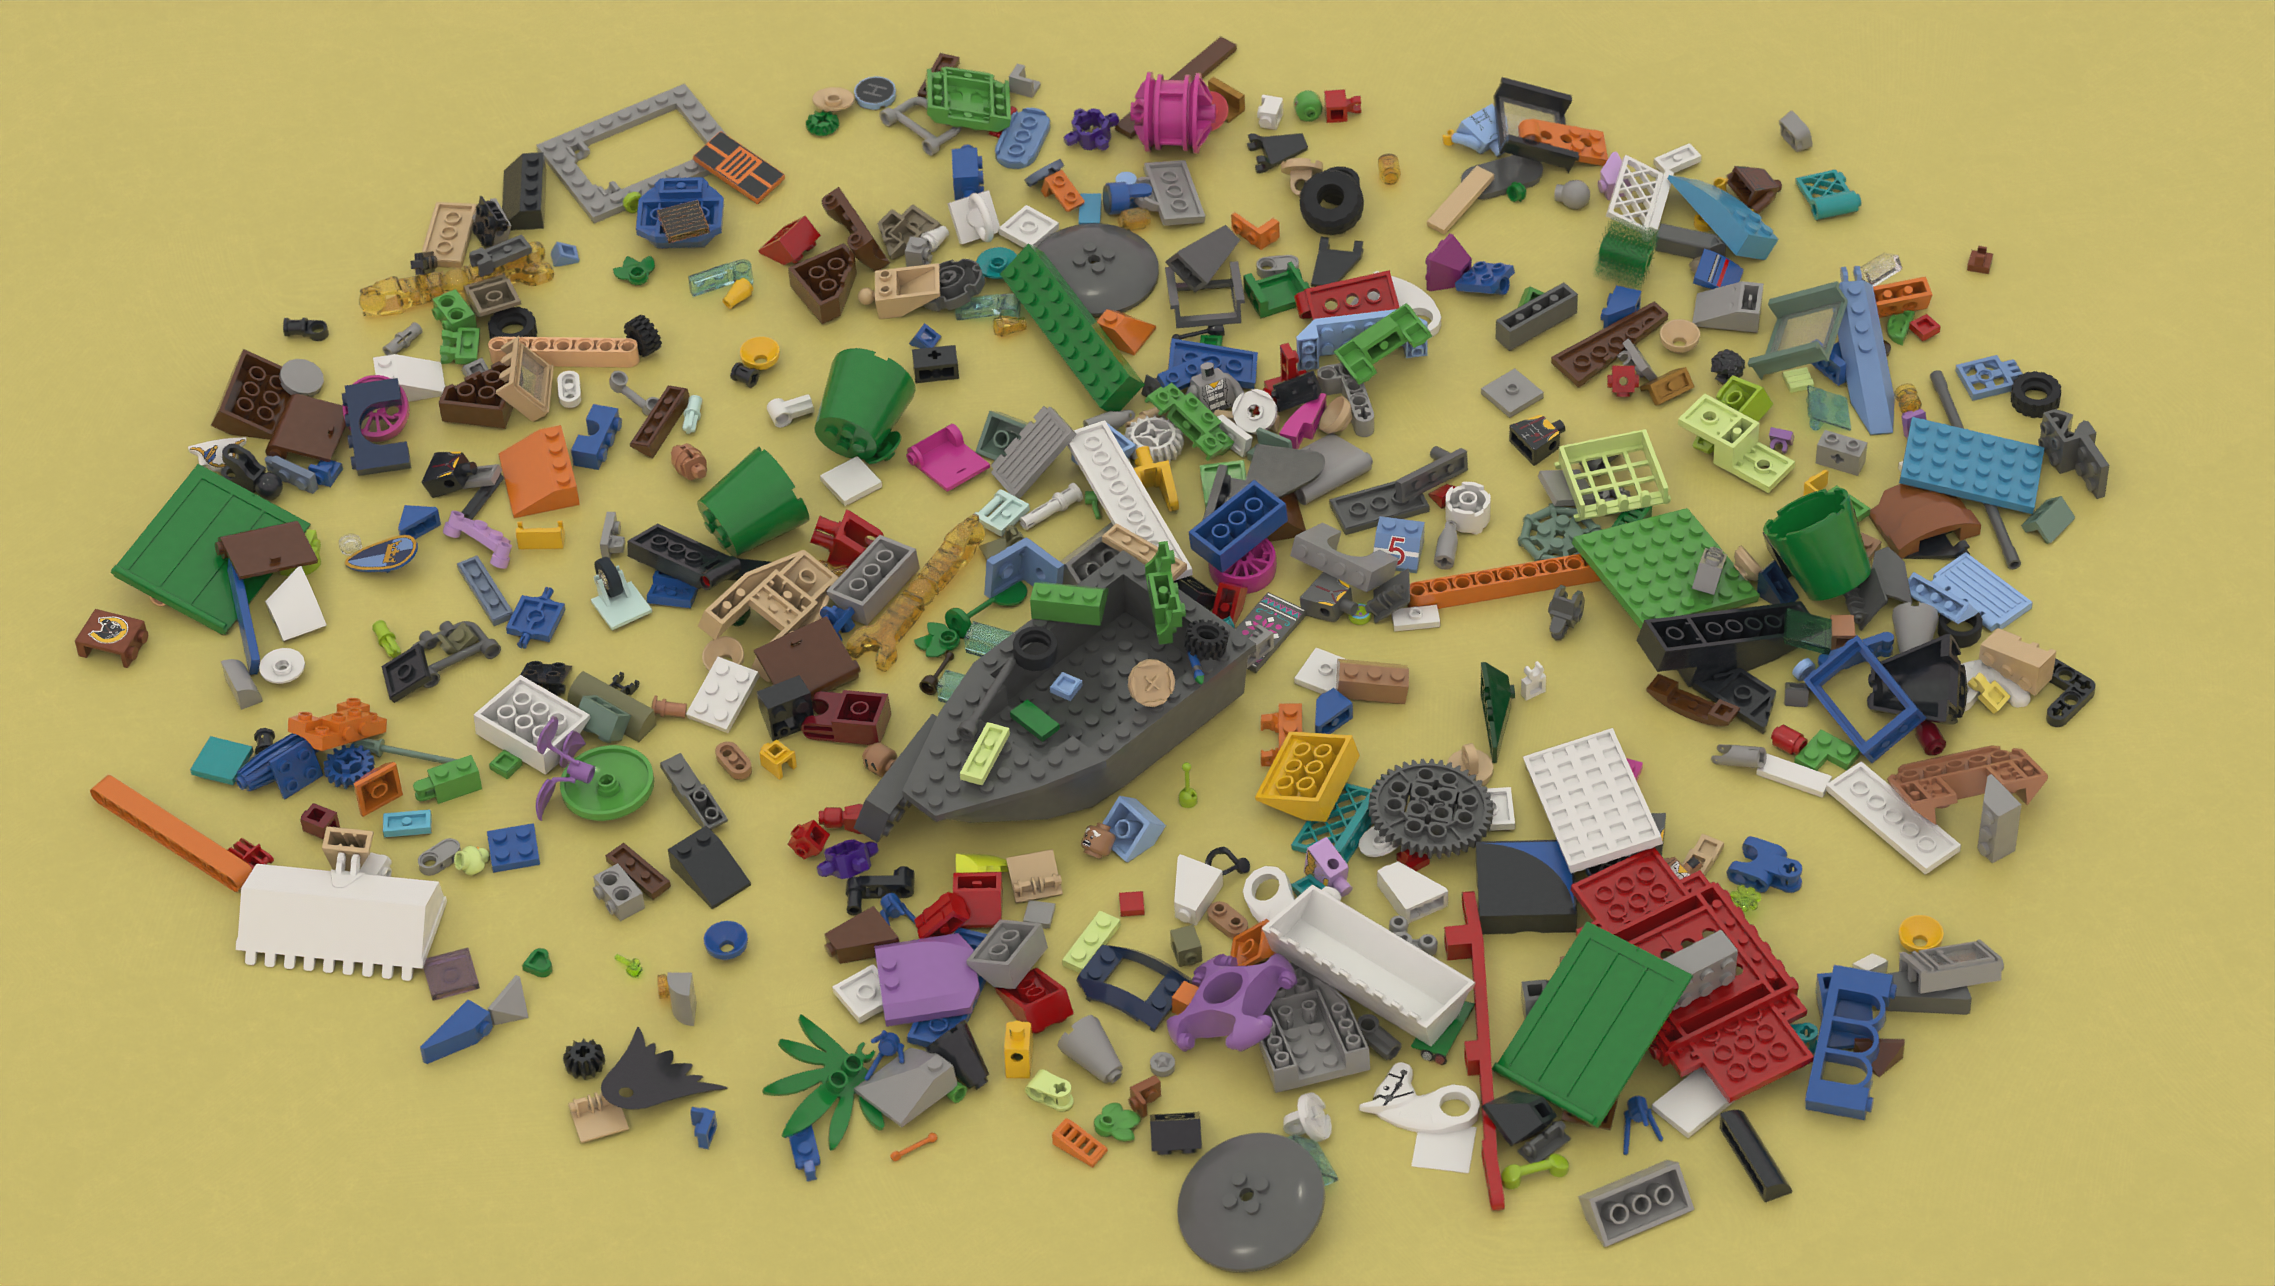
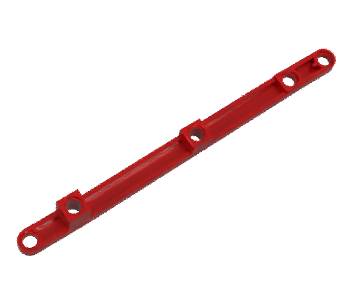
(1466, 943)

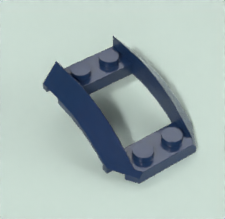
(1151, 1011)

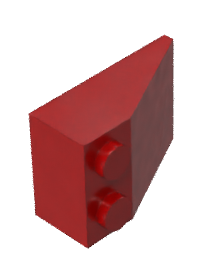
(1037, 1000)

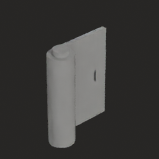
(1342, 465)

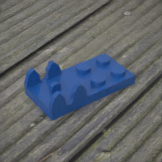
(1236, 362)

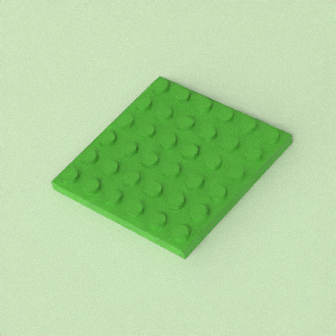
(1654, 566)

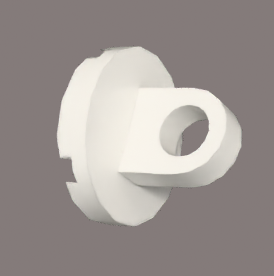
(1309, 1119)

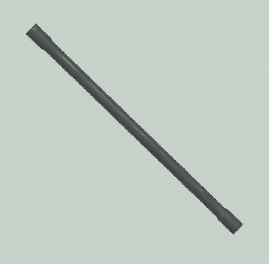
(2008, 550)

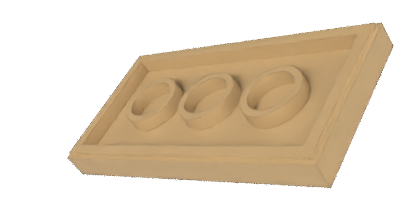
(450, 233)

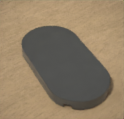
(1507, 171)

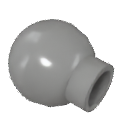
(1573, 194)

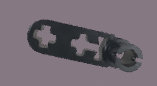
(877, 887)

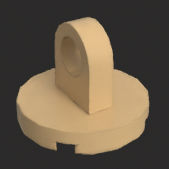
(1300, 170)
(1151, 682)
(1473, 760)

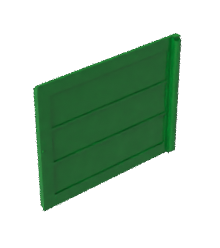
(177, 550)
(1592, 1024)

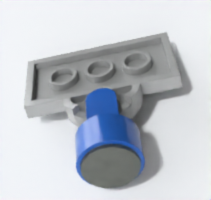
(1164, 189)

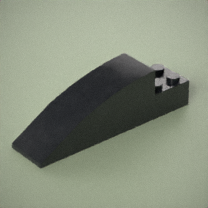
(1717, 640)

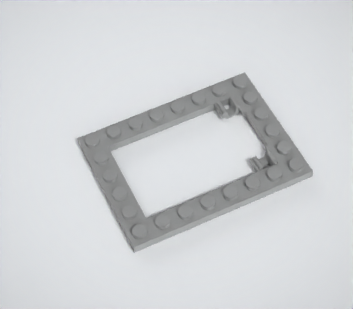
(601, 203)

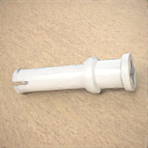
(1059, 501)

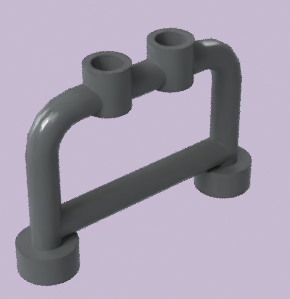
(487, 646)

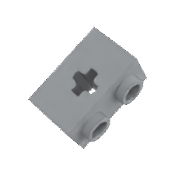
(1841, 452)

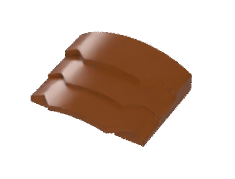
(1915, 514)

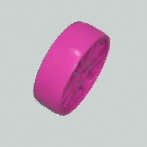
(400, 418)
(1262, 568)

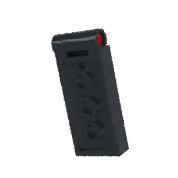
(682, 557)

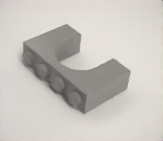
(1318, 549)

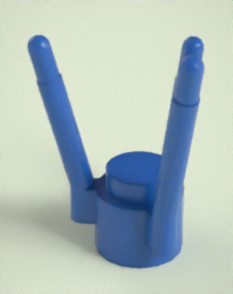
(894, 908)
(887, 1046)
(1639, 1112)

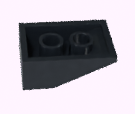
(707, 867)

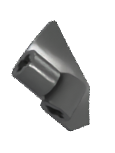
(1892, 575)

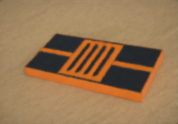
(739, 167)

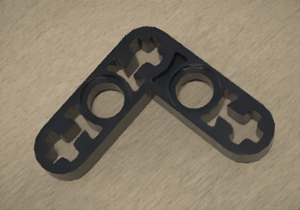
(2072, 691)

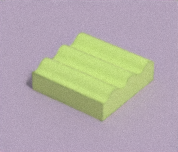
(1797, 379)

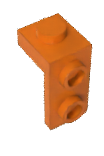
(1063, 190)
(1256, 236)

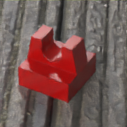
(1412, 861)

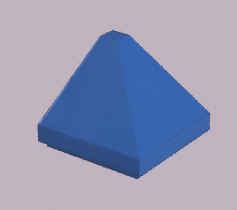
(925, 338)

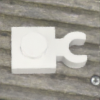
(1534, 682)

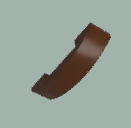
(1689, 705)

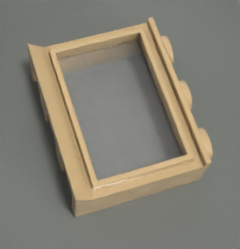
(528, 380)

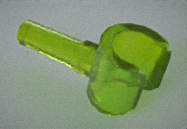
(633, 967)

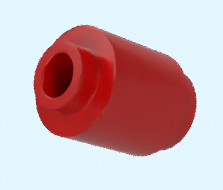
(1788, 739)

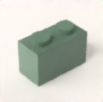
(605, 719)

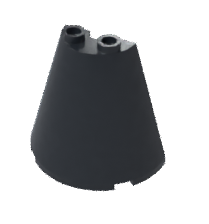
(1930, 678)

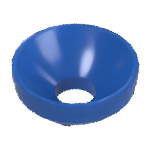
(725, 933)

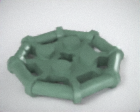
(1551, 528)

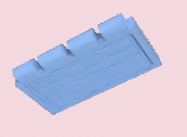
(1985, 591)

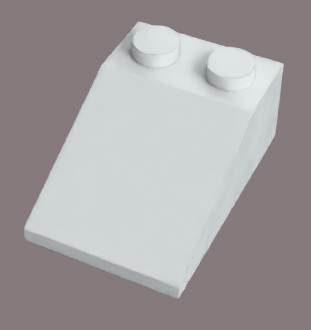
(416, 376)

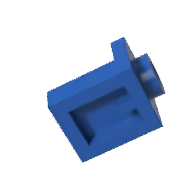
(326, 472)
(705, 1125)

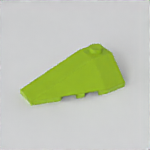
(1743, 397)

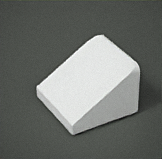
(1872, 963)

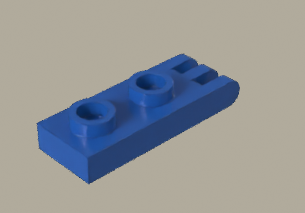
(1181, 374)

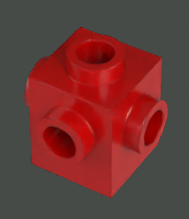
(1623, 371)
(808, 839)

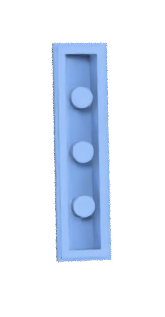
(1942, 600)

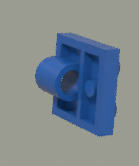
(1486, 278)

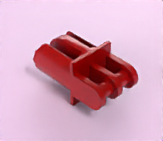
(251, 854)

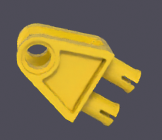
(1156, 475)

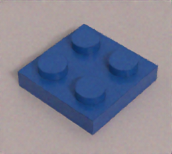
(513, 847)

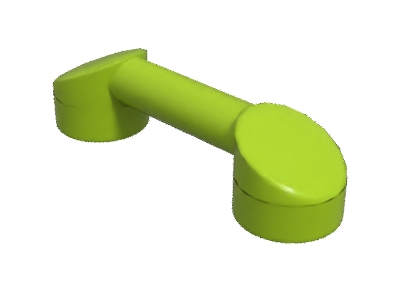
(1511, 1175)

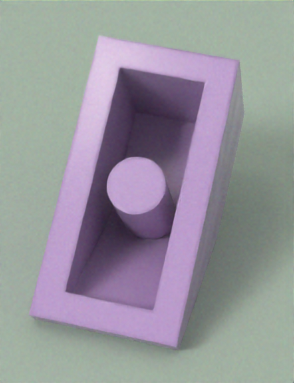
(1609, 176)

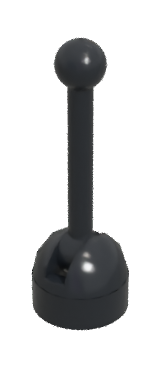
(1216, 330)

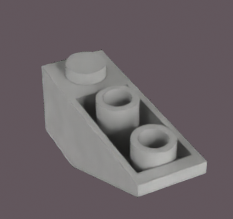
(1709, 570)

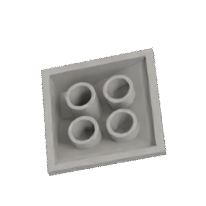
(908, 1087)

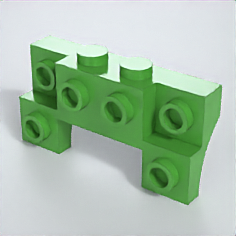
(1380, 340)
(1192, 419)
(1164, 594)

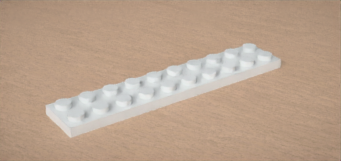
(1120, 487)

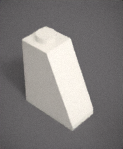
(1195, 888)
(1410, 891)

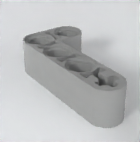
(1335, 380)

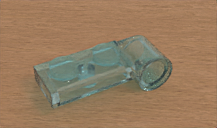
(720, 277)
(990, 306)

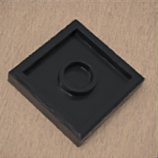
(406, 673)

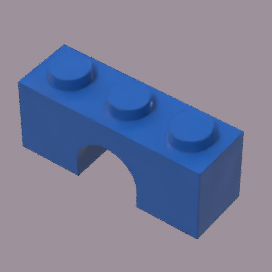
(602, 426)

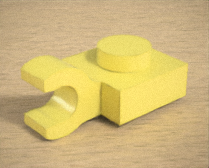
(1991, 695)

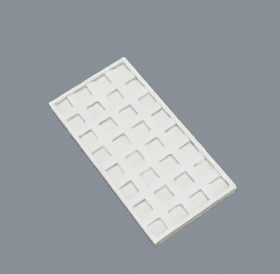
(1592, 800)

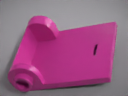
(946, 458)

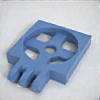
(2007, 370)

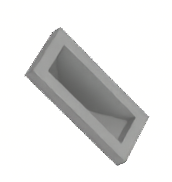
(509, 1004)

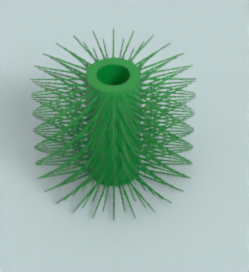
(1625, 253)

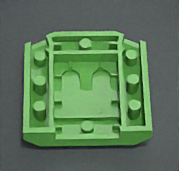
(968, 99)

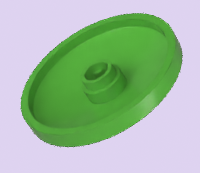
(619, 785)

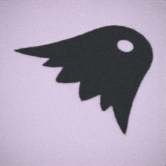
(650, 1077)

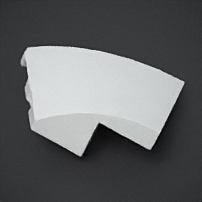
(295, 607)

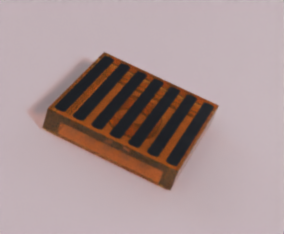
(683, 221)

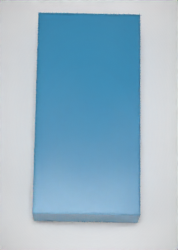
(1091, 209)

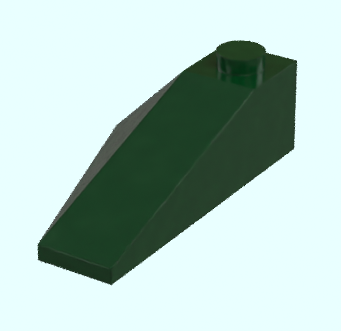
(1496, 704)

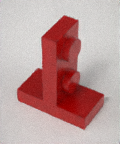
(1288, 367)

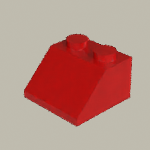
(791, 242)

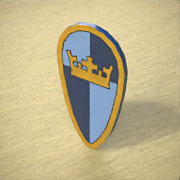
(384, 555)

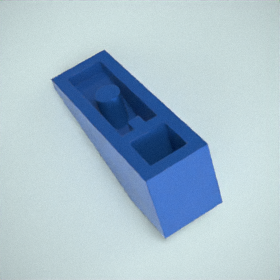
(460, 1031)

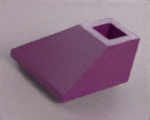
(1446, 264)

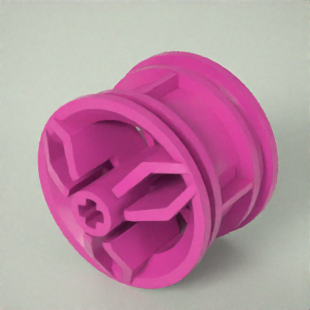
(1173, 112)

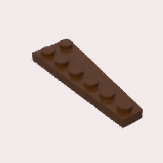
(1599, 350)

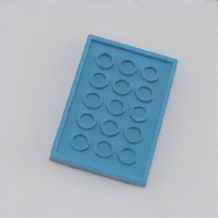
(1972, 465)

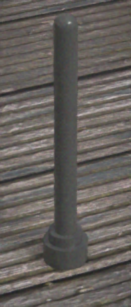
(968, 729)

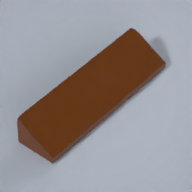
(661, 421)

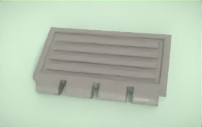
(1033, 452)

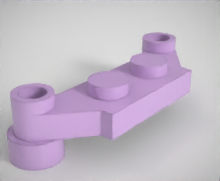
(482, 533)

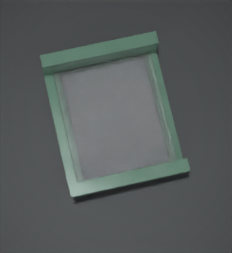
(1803, 328)

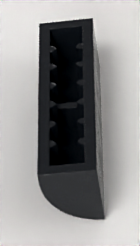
(1753, 1155)

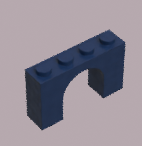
(361, 400)

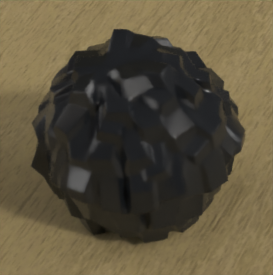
(1726, 364)

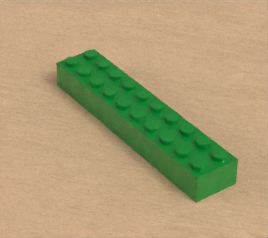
(1072, 329)

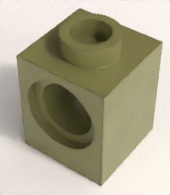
(1186, 945)

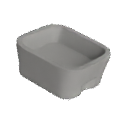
(1795, 132)

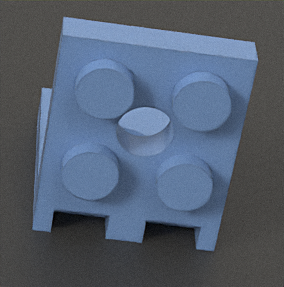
(1018, 563)

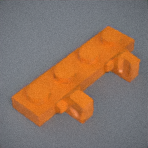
(1287, 720)

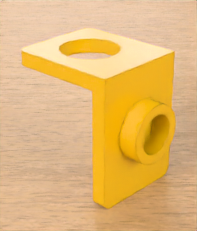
(1816, 482)

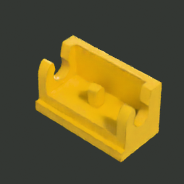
(540, 537)

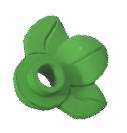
(1116, 1122)

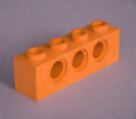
(1902, 296)

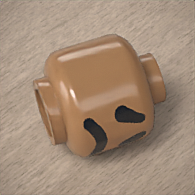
(878, 758)

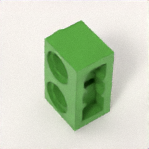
(453, 311)

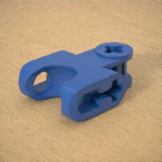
(1767, 867)

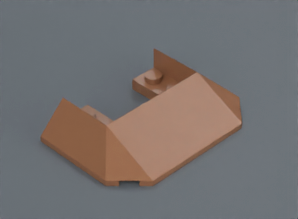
(1964, 774)

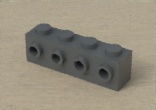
(1536, 316)

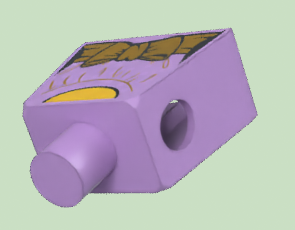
(1327, 866)

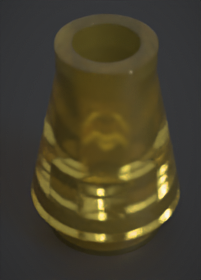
(1007, 325)

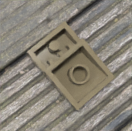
(491, 295)

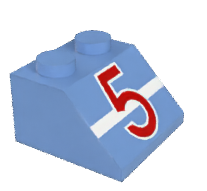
(1401, 539)

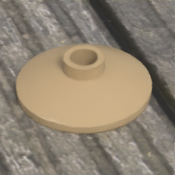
(833, 99)

